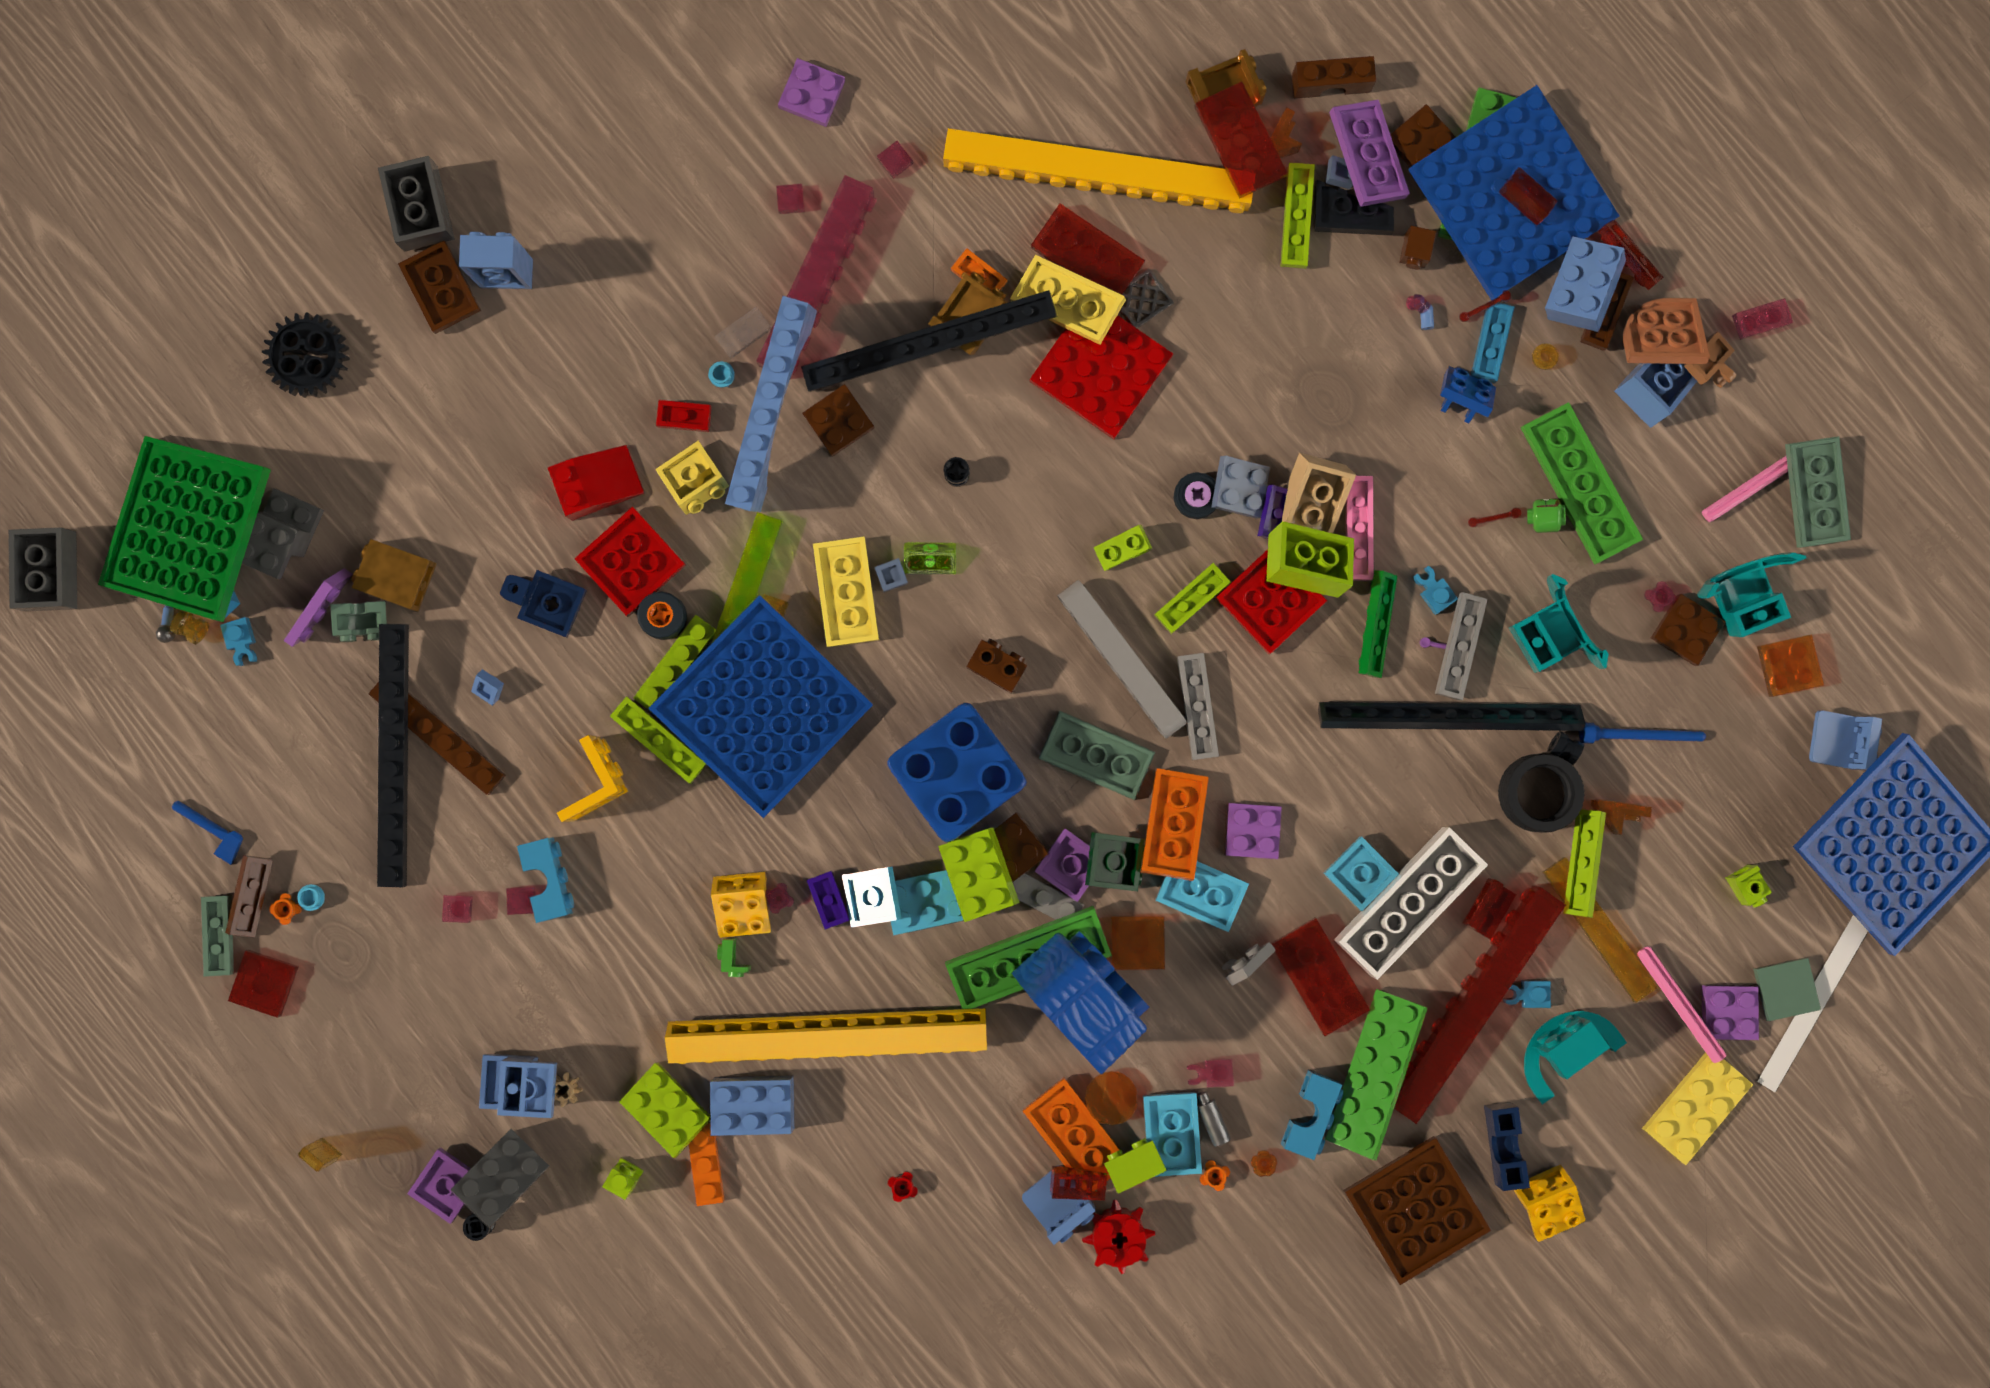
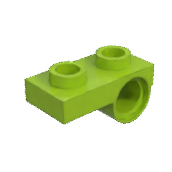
(1123, 547)

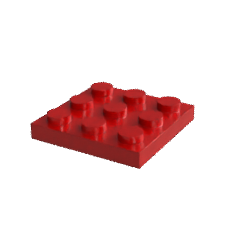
(630, 561)
(1265, 608)

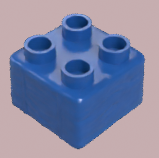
(956, 772)
(1084, 998)

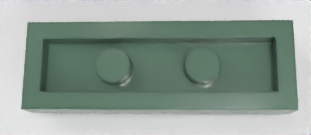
(216, 944)

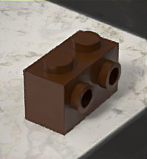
(996, 665)

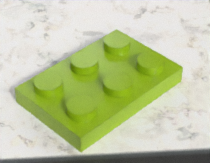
(665, 1110)

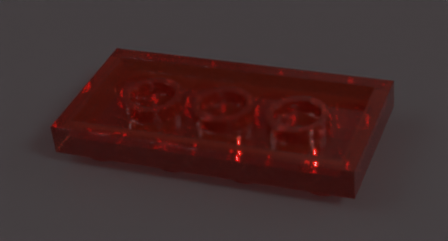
(1240, 139)
(1087, 251)
(1320, 977)

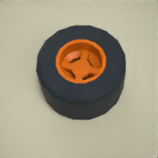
(654, 611)

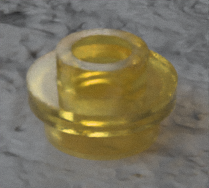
(1551, 352)

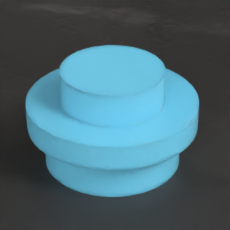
(721, 374)
(311, 897)

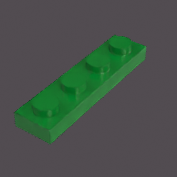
(1377, 624)

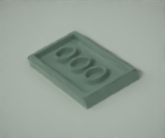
(1818, 492)
(1096, 755)

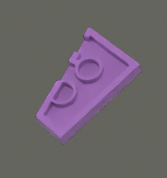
(317, 607)

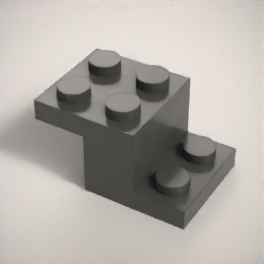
(281, 531)

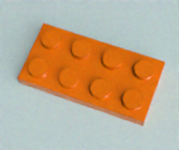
(1174, 824)
(1071, 1130)

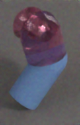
(1424, 308)

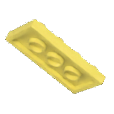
(1079, 302)
(846, 592)
(1697, 1107)

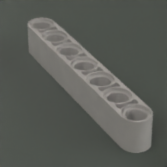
(1122, 659)

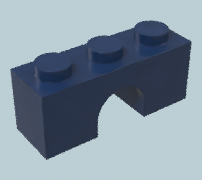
(1507, 1162)

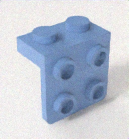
(1845, 740)
(1057, 1215)

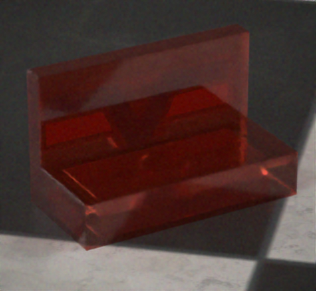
(1489, 908)

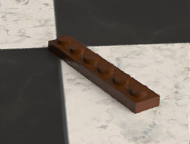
(450, 745)

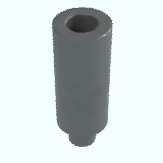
(1212, 1120)

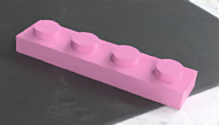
(1360, 526)

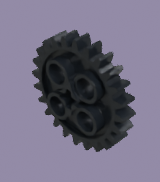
(308, 332)

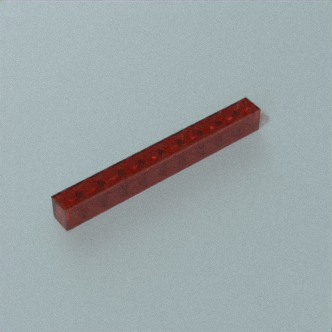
(1476, 1000)

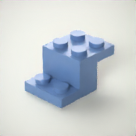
(518, 1085)

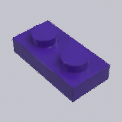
(1272, 510)
(828, 900)

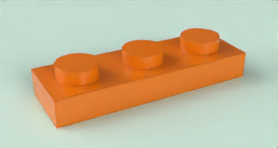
(706, 1168)

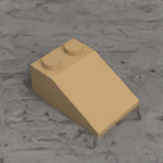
(1317, 492)

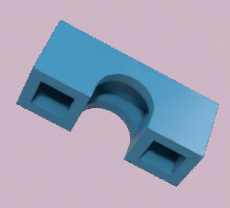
(545, 857)
(1307, 1137)

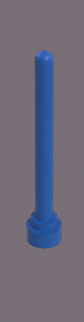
(1593, 733)

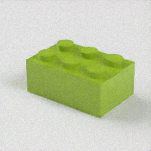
(1310, 559)
(978, 874)

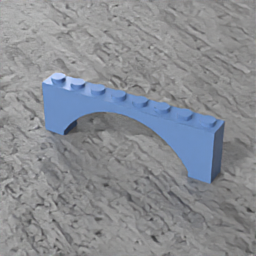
(788, 337)

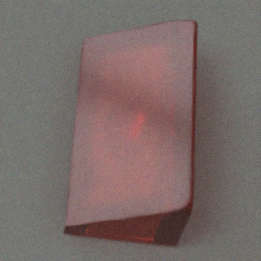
(1528, 196)

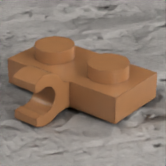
(1719, 352)

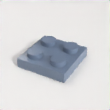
(1240, 487)

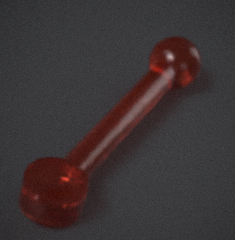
(1505, 297)
(1514, 513)

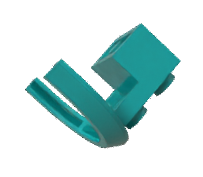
(1747, 596)
(1555, 632)
(1569, 1045)

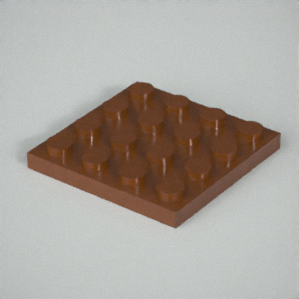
(1417, 1210)

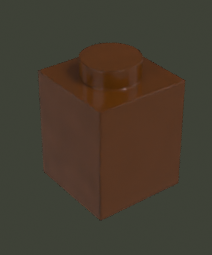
(1417, 247)

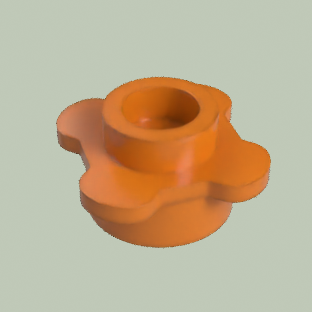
(278, 912)
(1218, 1182)

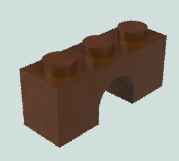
(1352, 74)

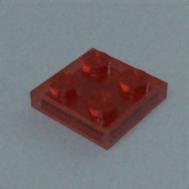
(263, 983)

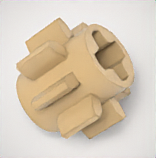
(573, 1089)

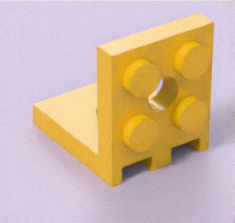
(609, 775)

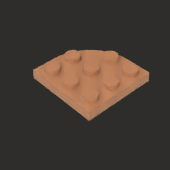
(1666, 333)

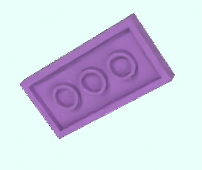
(1369, 153)

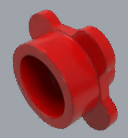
(909, 1190)

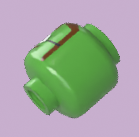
(1546, 515)

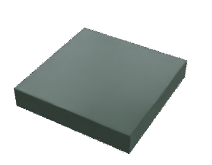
(1787, 989)

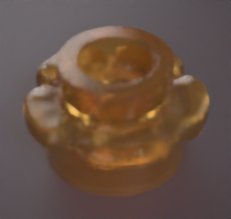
(1271, 1162)

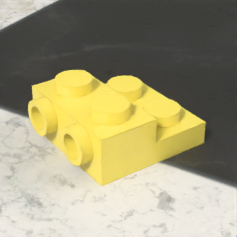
(692, 478)

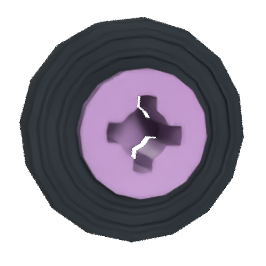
(1190, 502)

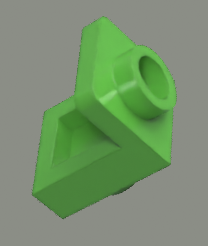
(727, 954)

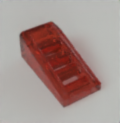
(1078, 1175)

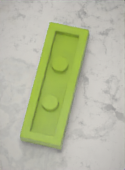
(1192, 598)

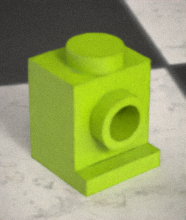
(1741, 883)
(623, 1178)

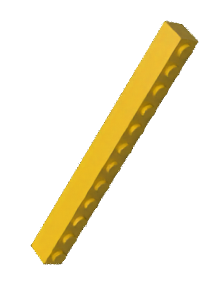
(1092, 170)
(826, 1036)

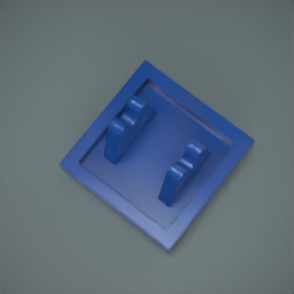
(1467, 391)

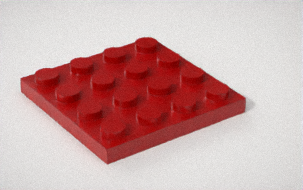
(1102, 379)

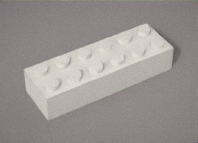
(1410, 902)

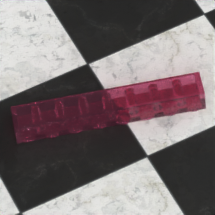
(829, 250)

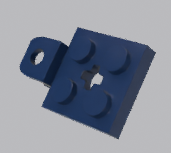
(534, 595)

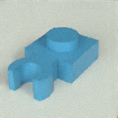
(1437, 594)
(238, 636)
(1532, 993)

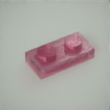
(1762, 319)

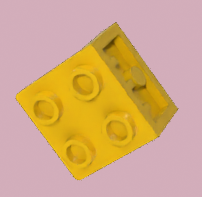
(740, 904)
(1551, 1203)

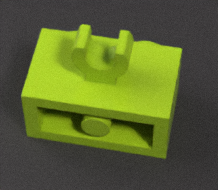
(1134, 1166)

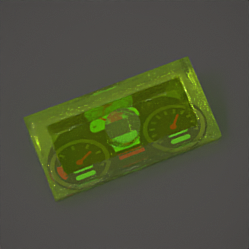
(929, 558)

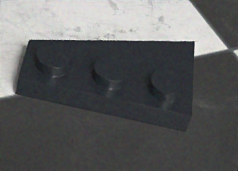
(1341, 213)

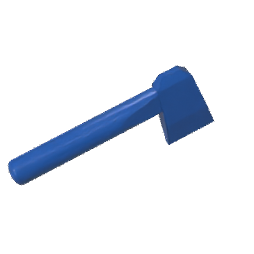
(231, 841)

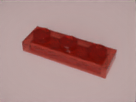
(1639, 264)

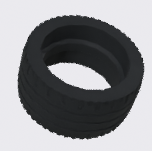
(1572, 787)

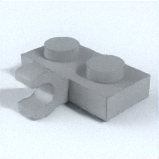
(1246, 966)

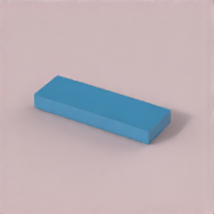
(1492, 342)

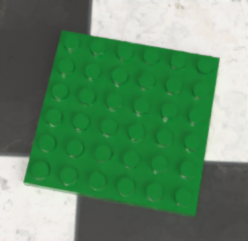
(184, 528)

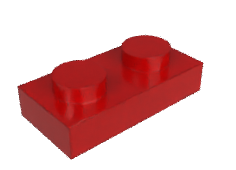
(683, 416)

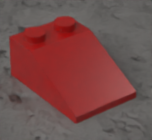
(595, 481)

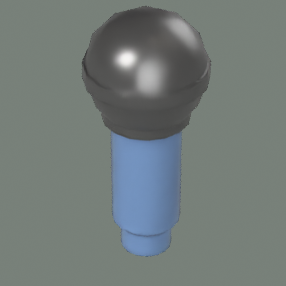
(163, 633)

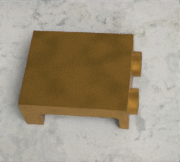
(1225, 75)
(968, 298)
(393, 575)

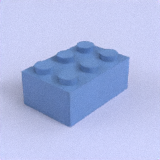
(495, 261)
(1585, 283)
(752, 1105)

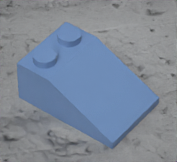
(1655, 390)

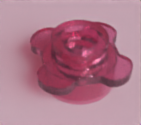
(1667, 596)
(786, 899)

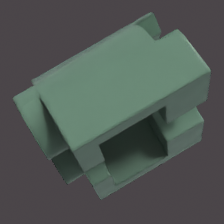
(357, 620)

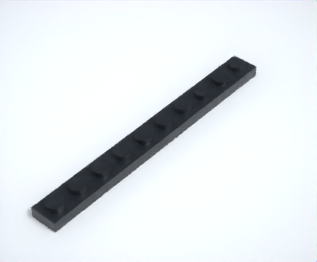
(929, 341)
(1451, 716)
(393, 755)

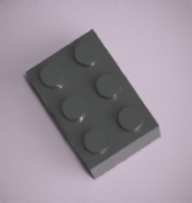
(416, 203)
(42, 569)
(499, 1178)

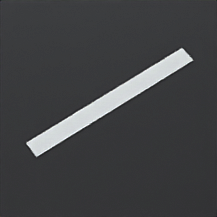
(1802, 1024)

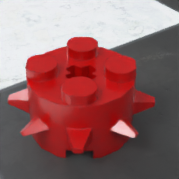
(1122, 1252)

